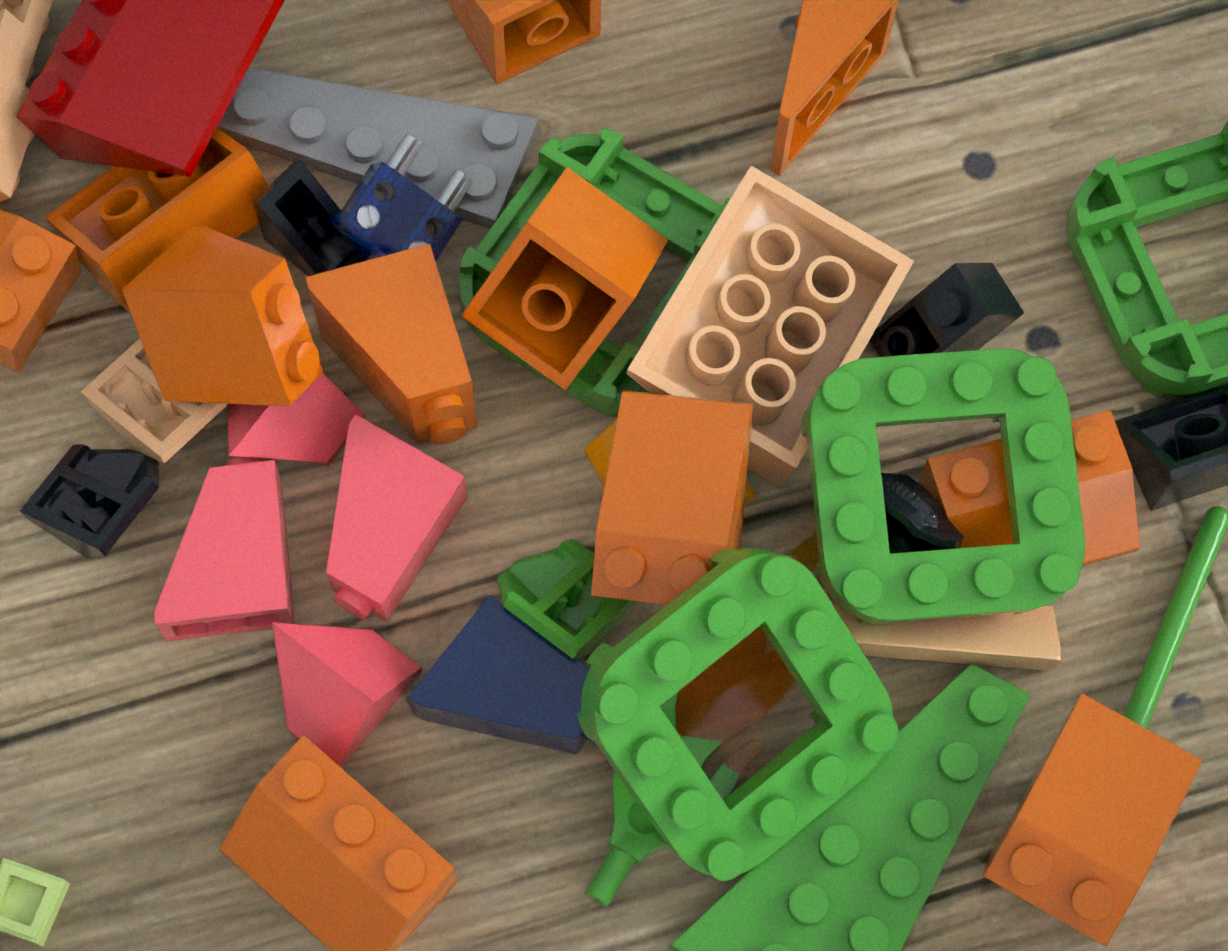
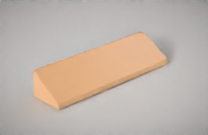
(986, 640)

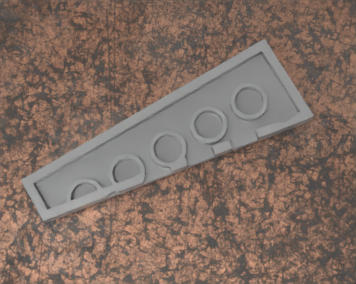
(351, 127)

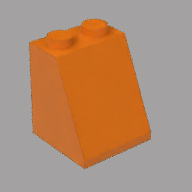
(525, 33)
(566, 279)
(223, 323)
(399, 340)

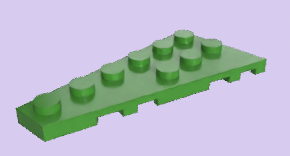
(877, 851)

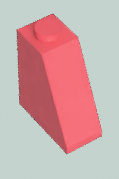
(386, 518)
(231, 558)

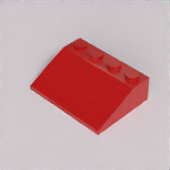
(145, 80)

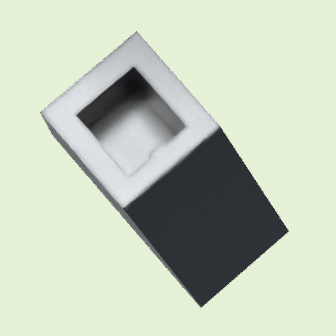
(951, 314)

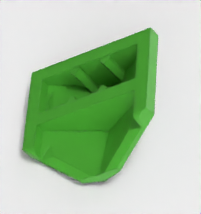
(556, 601)

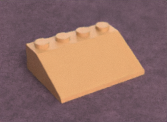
(770, 314)

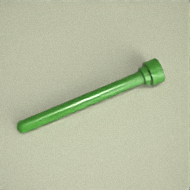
(1177, 616)

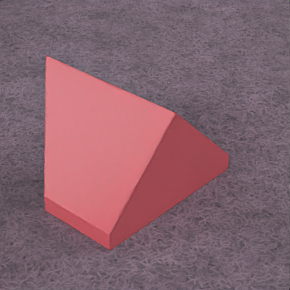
(305, 431)
(338, 683)

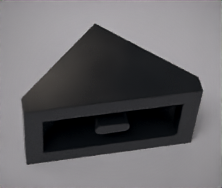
(297, 223)

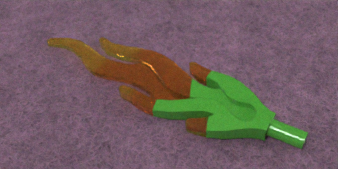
(706, 715)

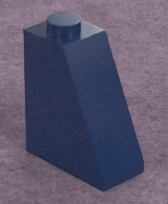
(505, 684)

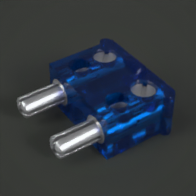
(402, 215)

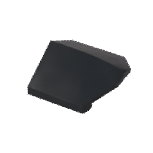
(93, 497)

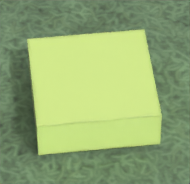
(29, 901)

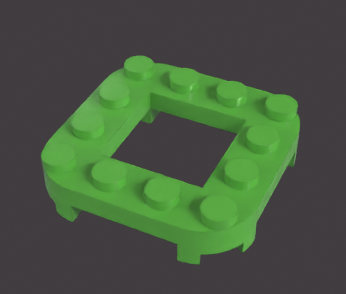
(639, 187)
(1103, 235)
(1039, 474)
(683, 640)

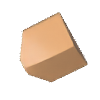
(134, 406)

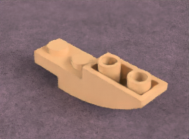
(20, 33)

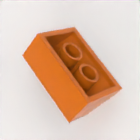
(137, 214)
(975, 495)
(336, 855)

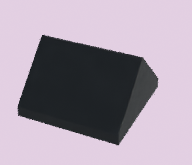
(1179, 447)

